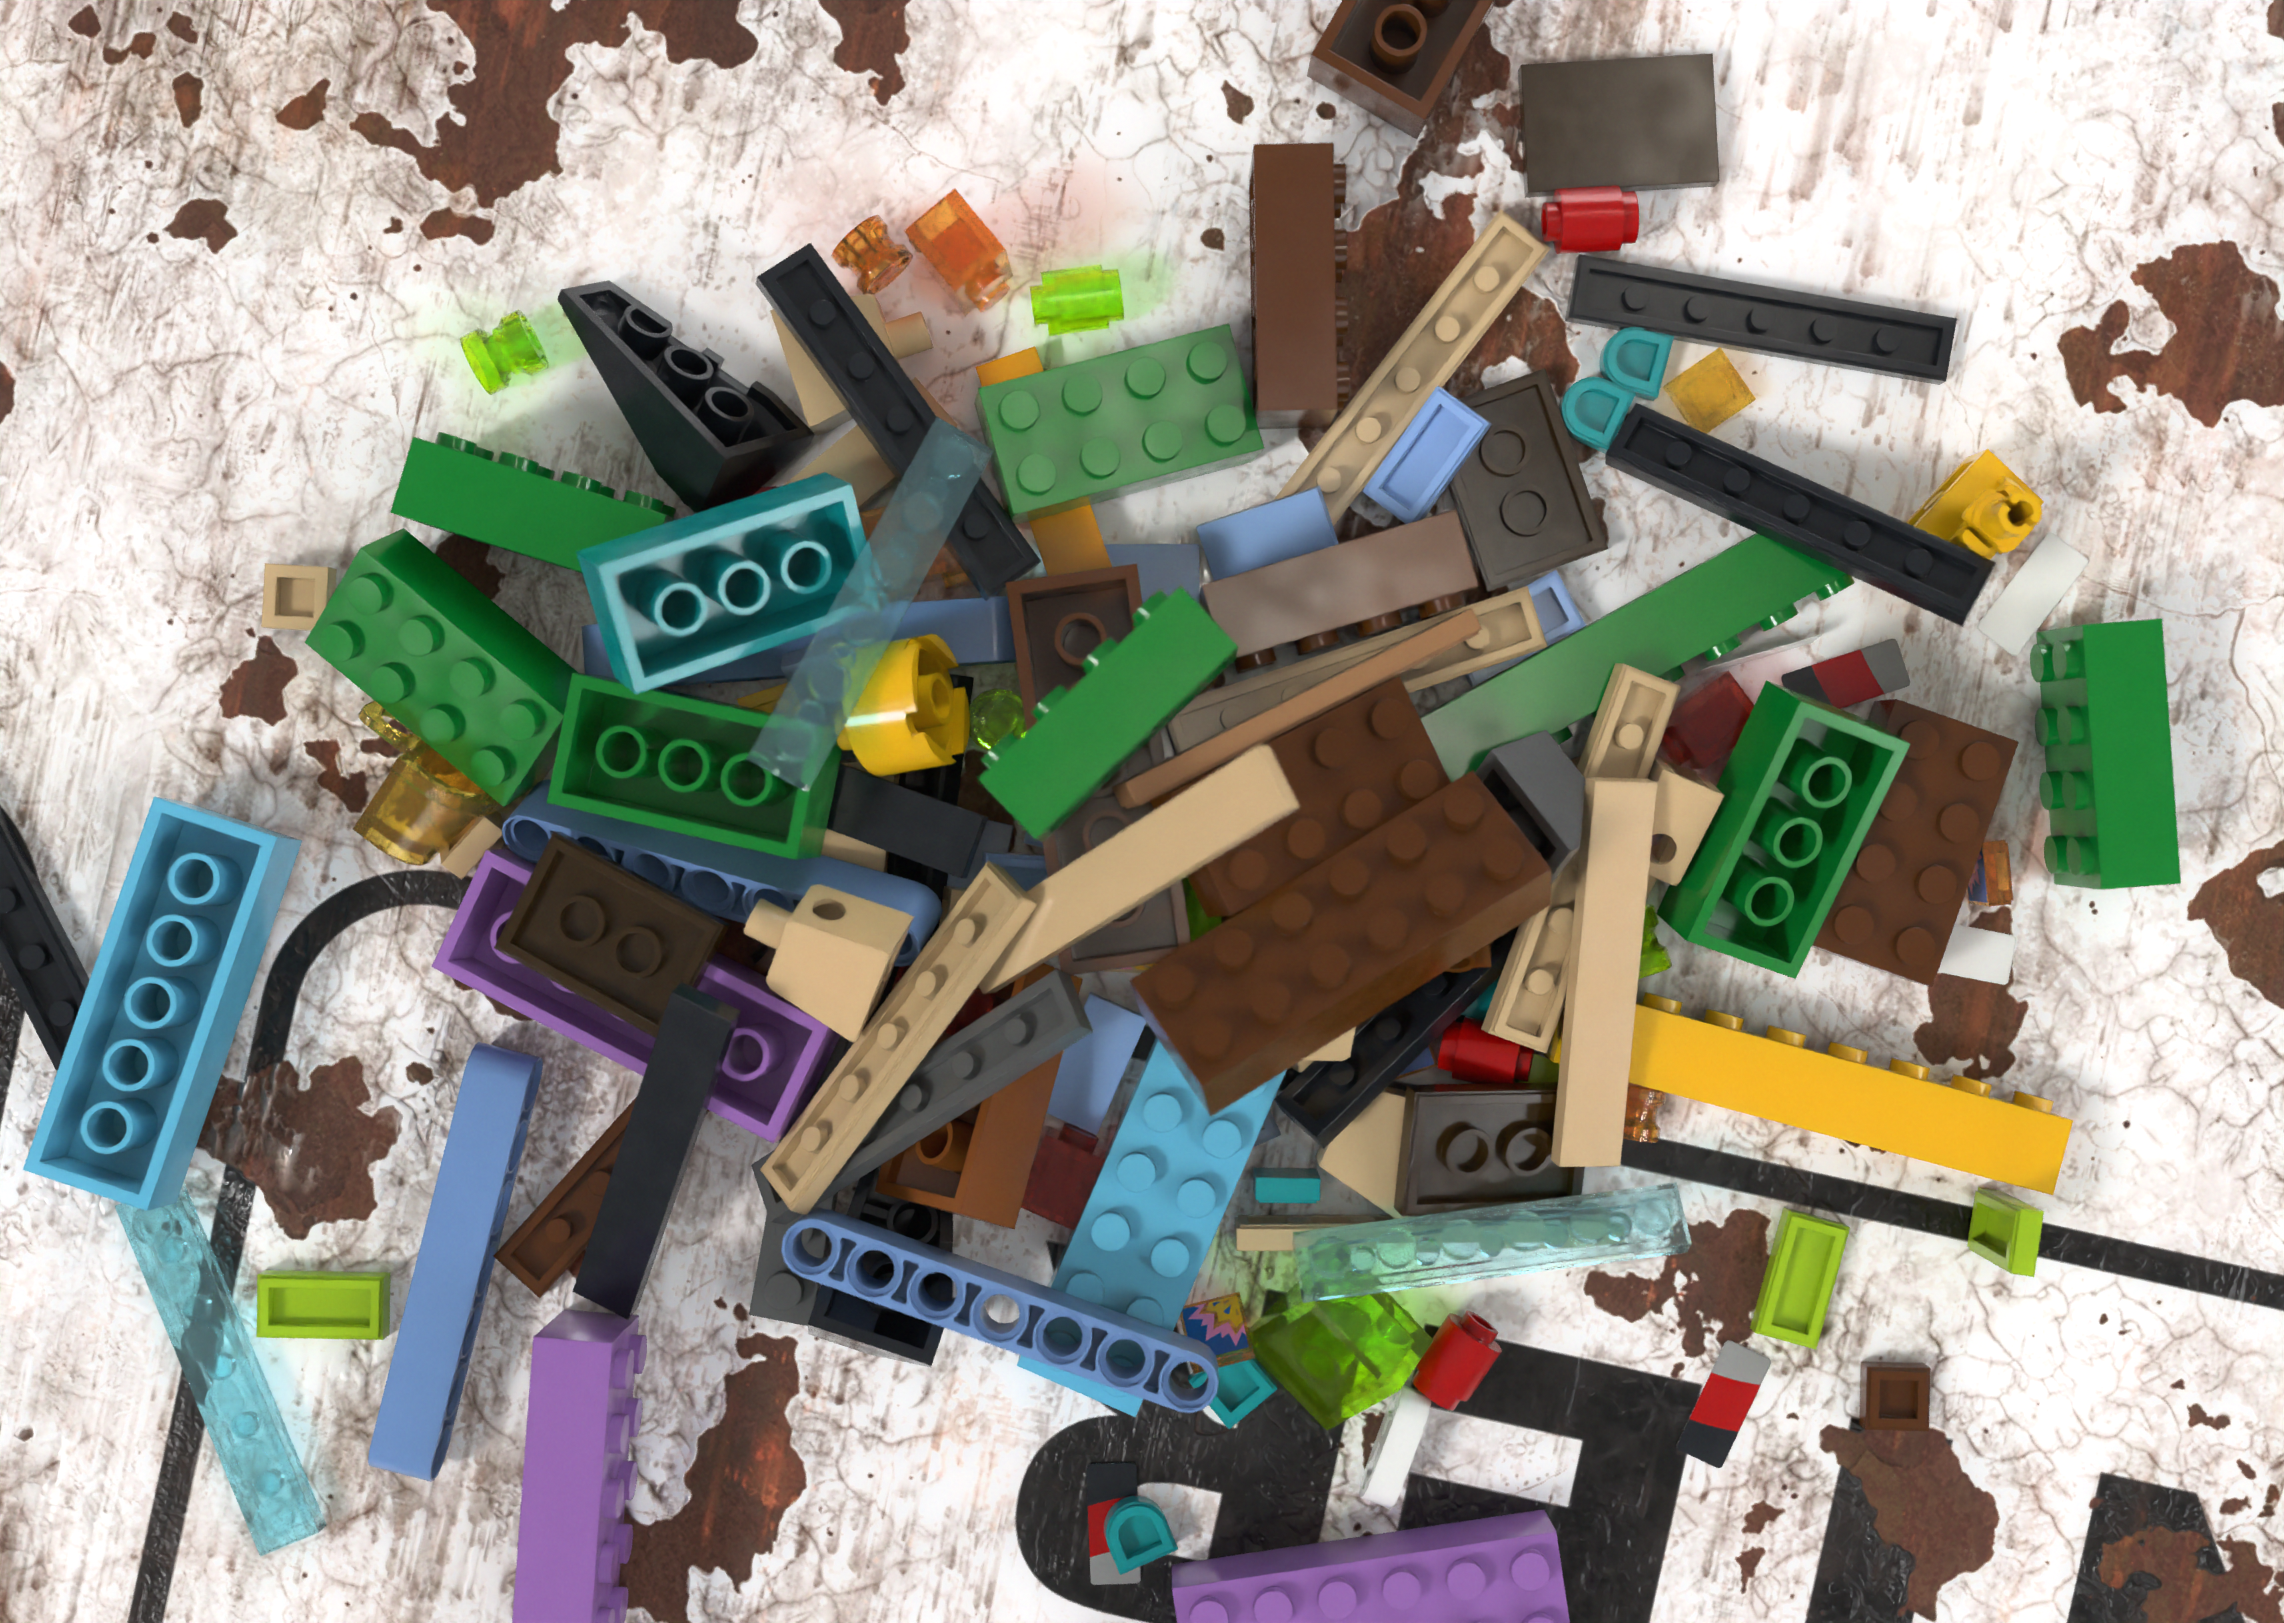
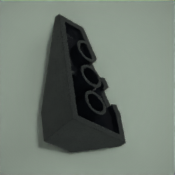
(691, 417)
(871, 1326)

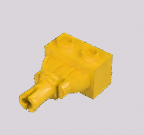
(1981, 507)

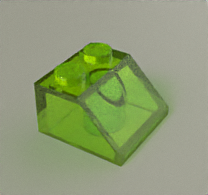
(1339, 1351)

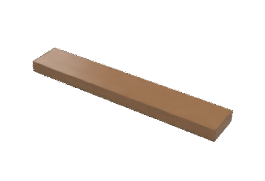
(1296, 709)

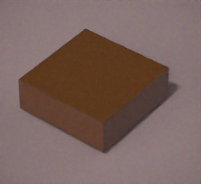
(1894, 1396)

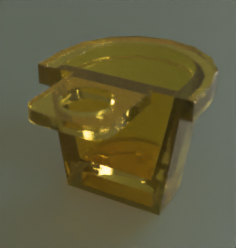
(421, 799)

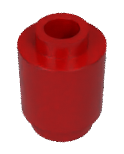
(1590, 219)
(1481, 1056)
(1457, 1359)

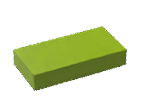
(2005, 1231)
(1799, 1278)
(323, 1305)

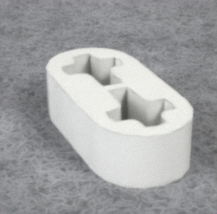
(1395, 1447)

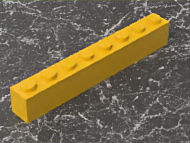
(1843, 1094)

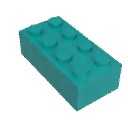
(723, 580)

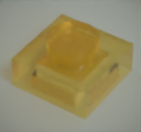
(1709, 392)

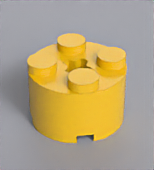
(909, 710)

